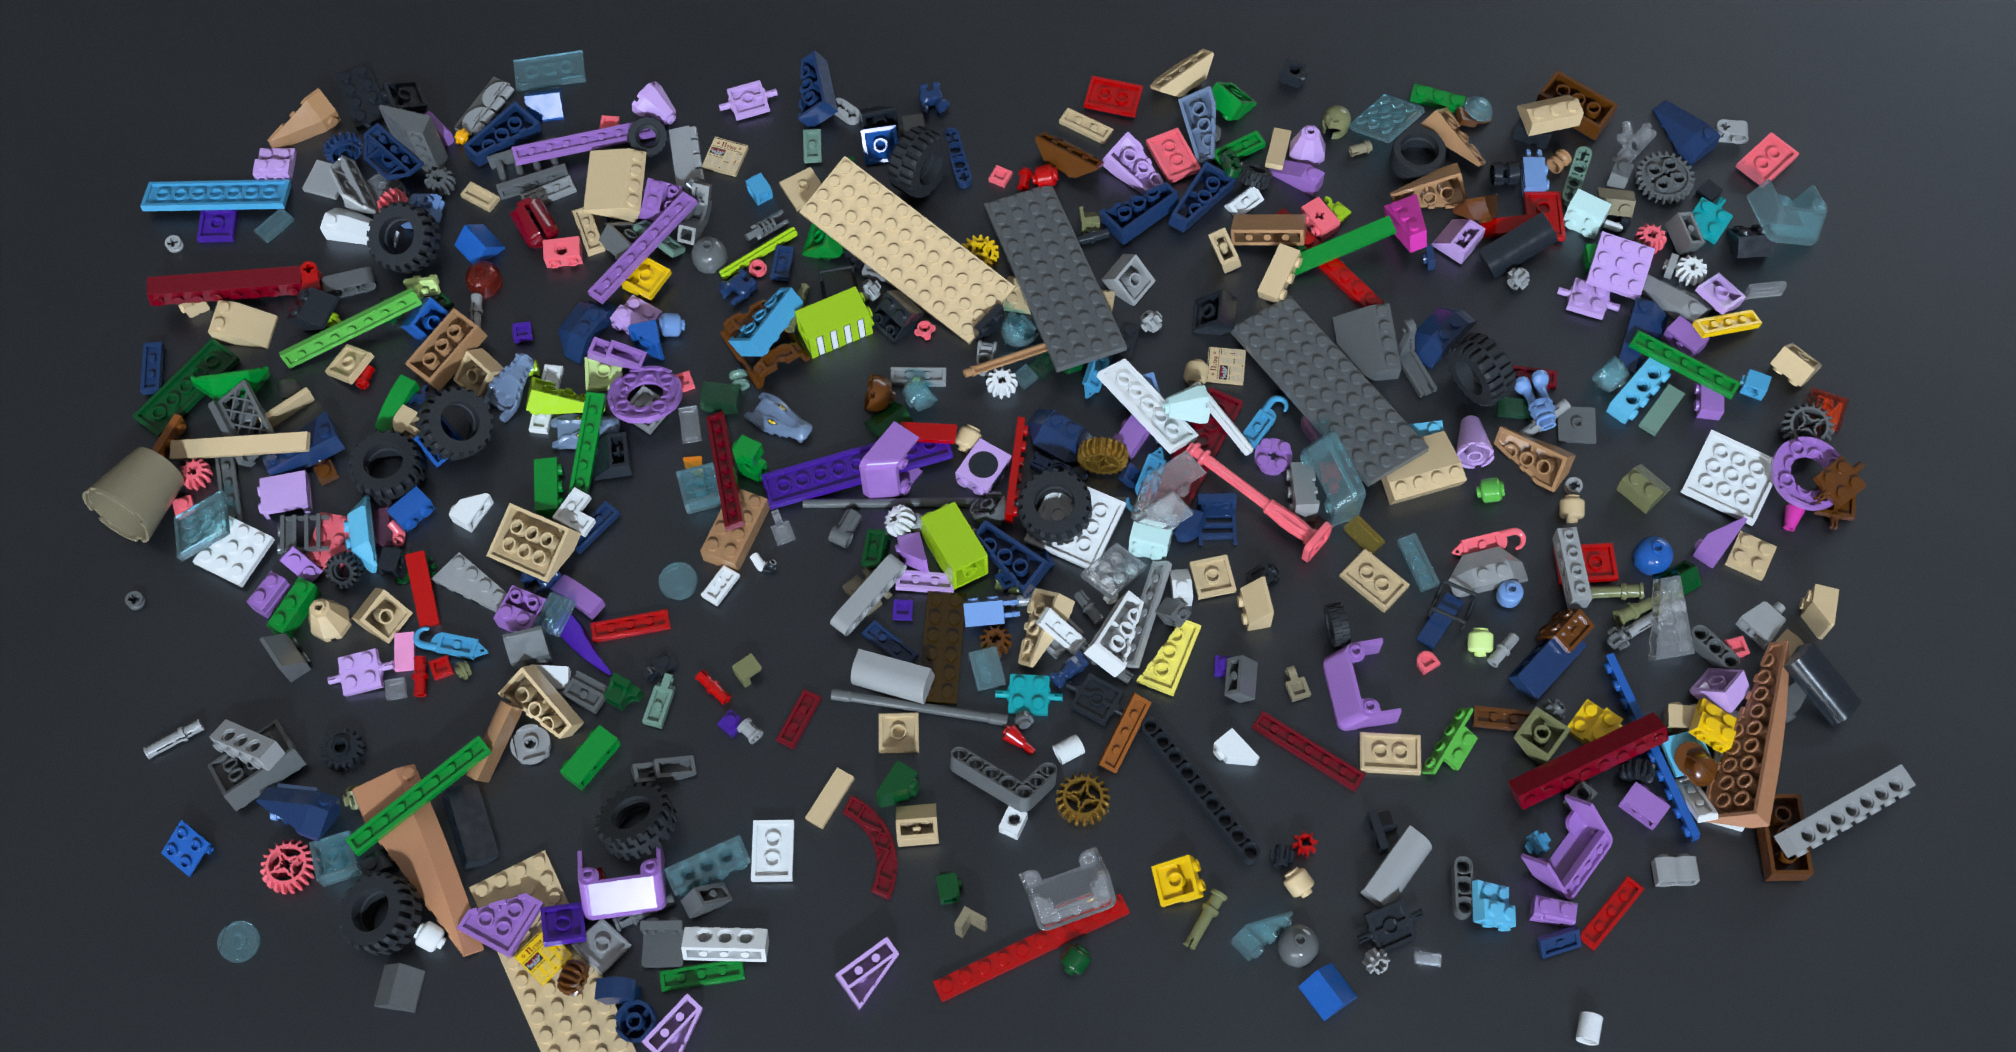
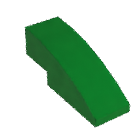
(400, 394)

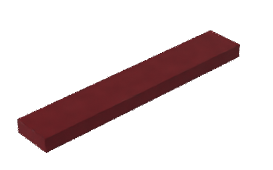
(1308, 751)

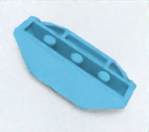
(361, 534)

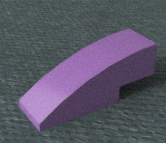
(616, 354)
(585, 599)

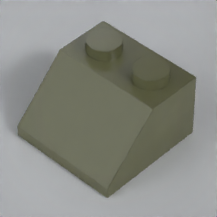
(1642, 488)
(1541, 736)

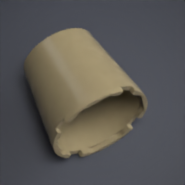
(135, 494)

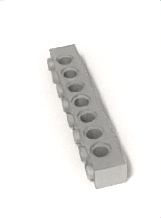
(1844, 811)

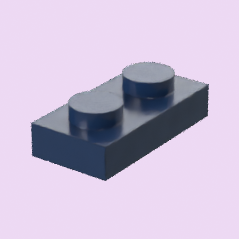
(782, 263)
(1559, 941)

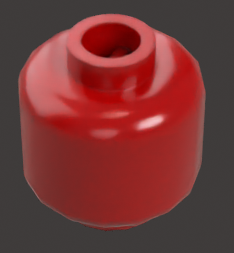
(1045, 175)

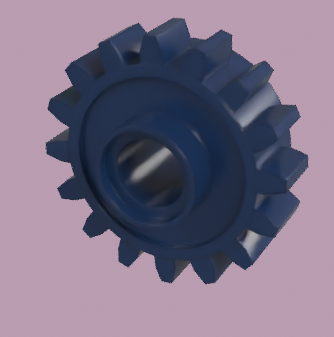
(344, 145)

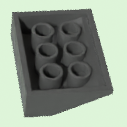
(417, 134)
(1369, 341)
(243, 782)

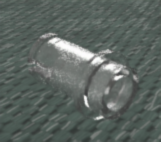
(1423, 958)

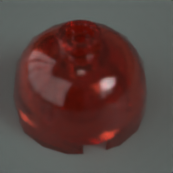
(483, 278)

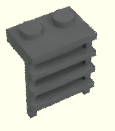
(288, 533)

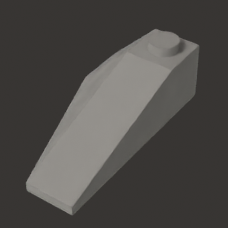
(1676, 300)

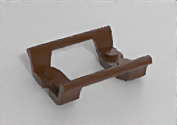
(768, 362)

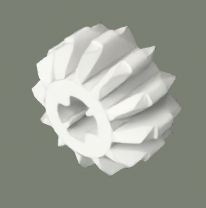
(1691, 270)
(1001, 383)
(899, 520)

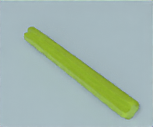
(758, 252)

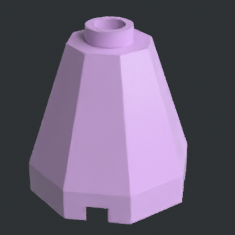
(654, 103)
(1307, 146)

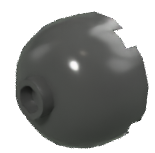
(709, 255)
(989, 509)
(1298, 945)

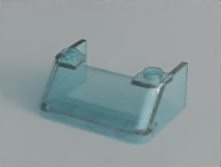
(1783, 222)
(1337, 477)

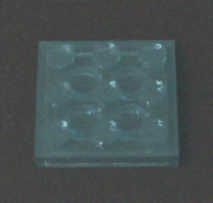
(1387, 118)
(201, 525)

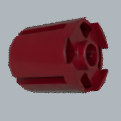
(534, 209)

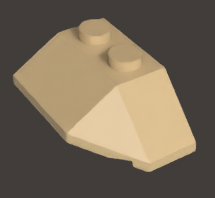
(1185, 74)

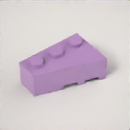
(867, 971)
(675, 1028)

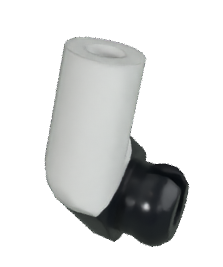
(1617, 226)
(763, 566)

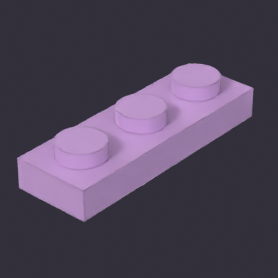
(924, 582)

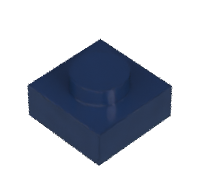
(1429, 257)
(1129, 475)

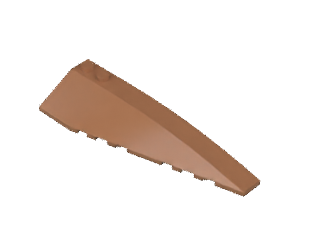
(1750, 769)
(420, 852)

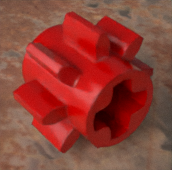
(1305, 850)

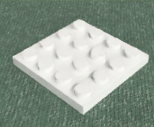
(1730, 477)
(1093, 541)

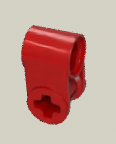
(310, 276)

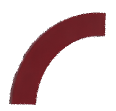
(883, 844)

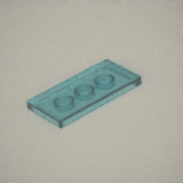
(549, 70)

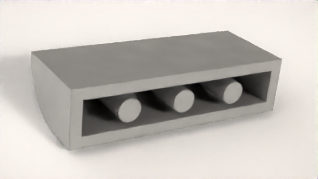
(891, 676)
(1397, 867)

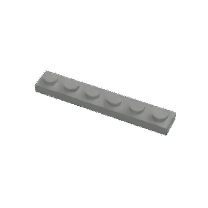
(1151, 597)

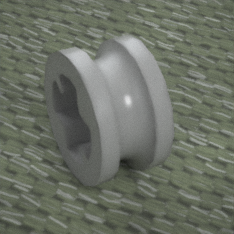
(170, 241)
(1575, 480)

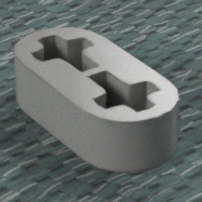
(847, 108)

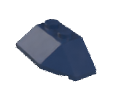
(388, 154)
(581, 326)
(1441, 332)
(1057, 435)

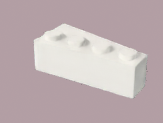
(1114, 638)

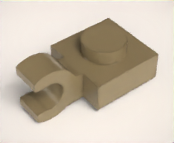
(1296, 687)

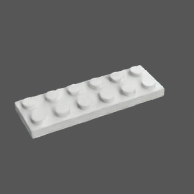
(1146, 405)

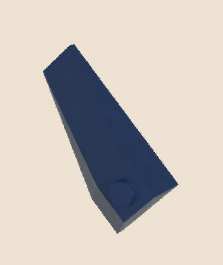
(1688, 133)
(1648, 318)
(304, 810)

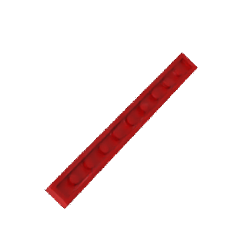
(1024, 951)

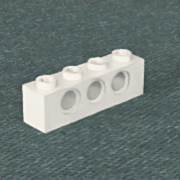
(725, 944)

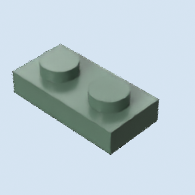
(812, 146)

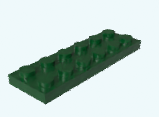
(178, 393)

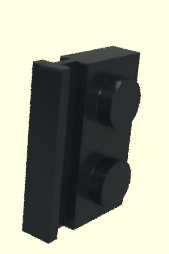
(989, 323)

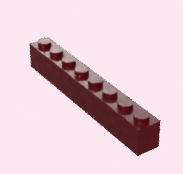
(224, 285)
(1588, 760)

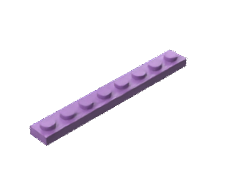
(575, 143)
(642, 247)

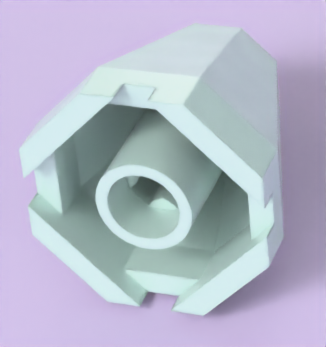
(1188, 404)

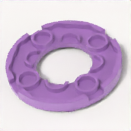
(655, 375)
(1781, 470)

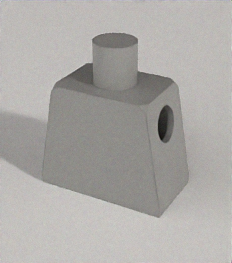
(1763, 622)

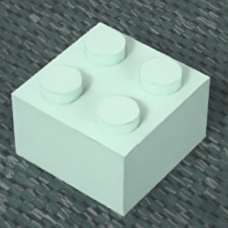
(1586, 214)
(1149, 542)

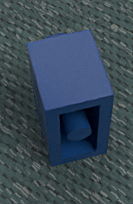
(411, 509)

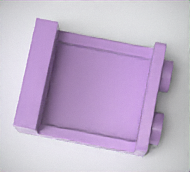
(285, 493)

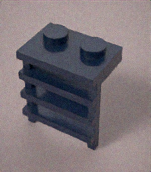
(1218, 507)

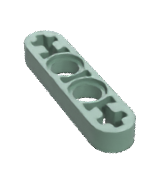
(1576, 176)

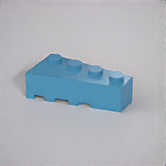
(767, 324)

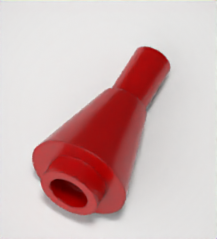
(1015, 737)

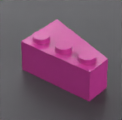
(1408, 222)

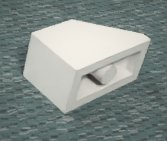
(470, 511)
(1181, 586)
(1234, 750)

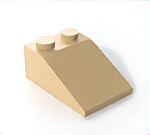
(242, 325)

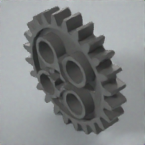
(1669, 179)

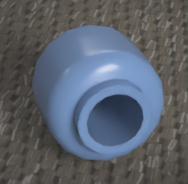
(671, 324)
(1509, 593)

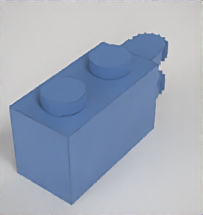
(1534, 172)
(988, 611)

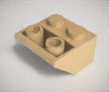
(917, 825)

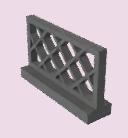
(226, 417)

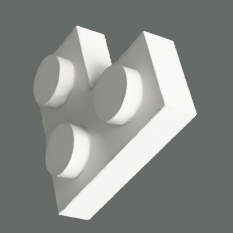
(571, 513)

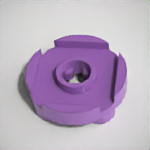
(1275, 446)

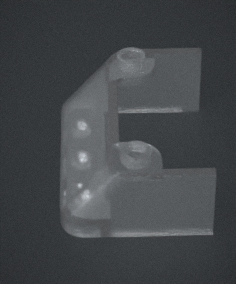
(1160, 493)

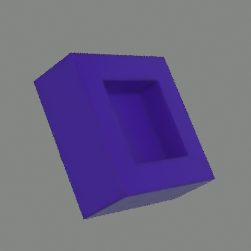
(522, 332)
(903, 610)
(1220, 665)
(730, 723)

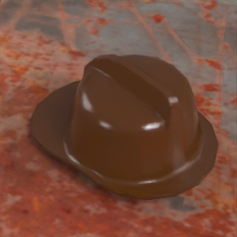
(1695, 763)

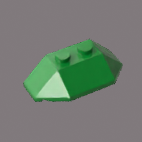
(221, 383)

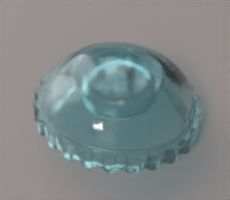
(1479, 108)

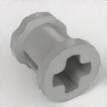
(750, 730)

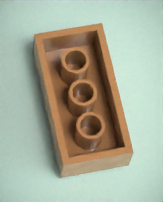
(444, 349)
(733, 546)

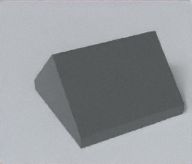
(400, 987)

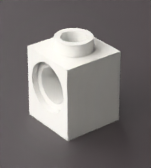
(1009, 829)

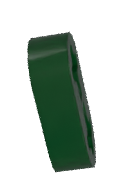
(1231, 164)

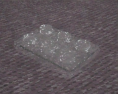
(1113, 571)

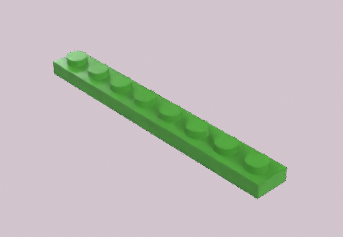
(350, 328)

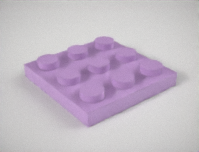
(1620, 265)

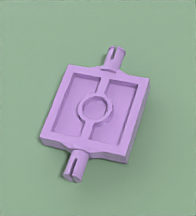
(748, 100)
(1588, 299)
(361, 672)

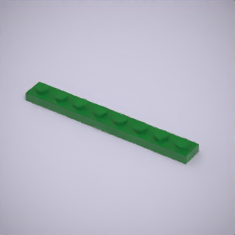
(418, 796)

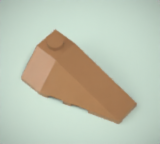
(310, 119)
(1446, 126)
(1437, 189)
(1540, 460)

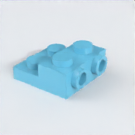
(1492, 906)

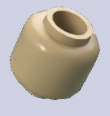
(1196, 371)
(967, 438)
(1572, 508)
(1298, 882)

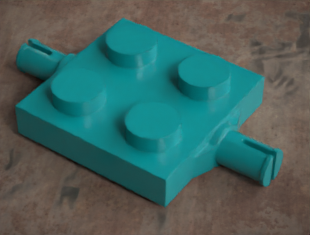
(1711, 218)
(1029, 694)

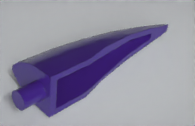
(578, 639)

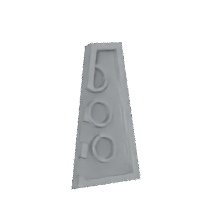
(471, 582)

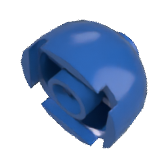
(1653, 555)

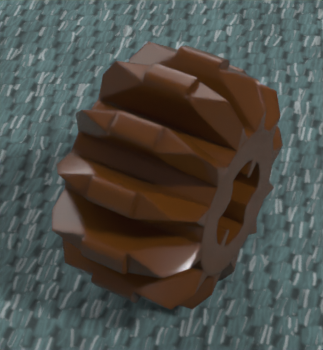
(996, 634)
(573, 977)

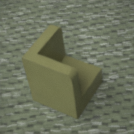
(1088, 220)
(746, 668)

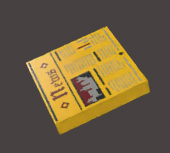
(542, 961)

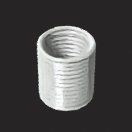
(1068, 749)
(1589, 1028)

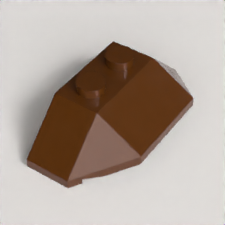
(1066, 156)
(1478, 208)

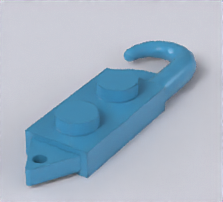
(1090, 381)
(1263, 421)
(1151, 464)
(451, 644)

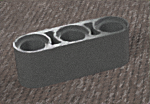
(349, 282)
(1710, 640)
(1466, 879)

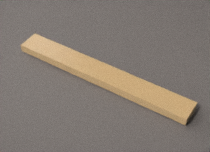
(240, 445)

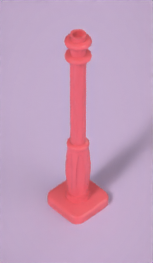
(1285, 518)

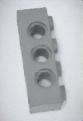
(1572, 568)
(246, 745)

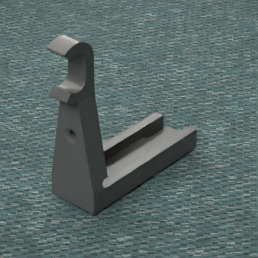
(1412, 364)

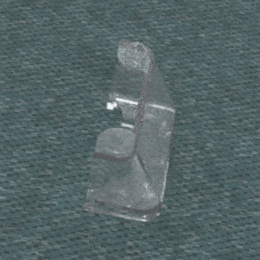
(1071, 893)

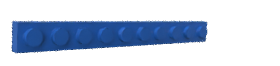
(1654, 755)

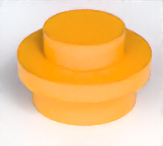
(461, 136)

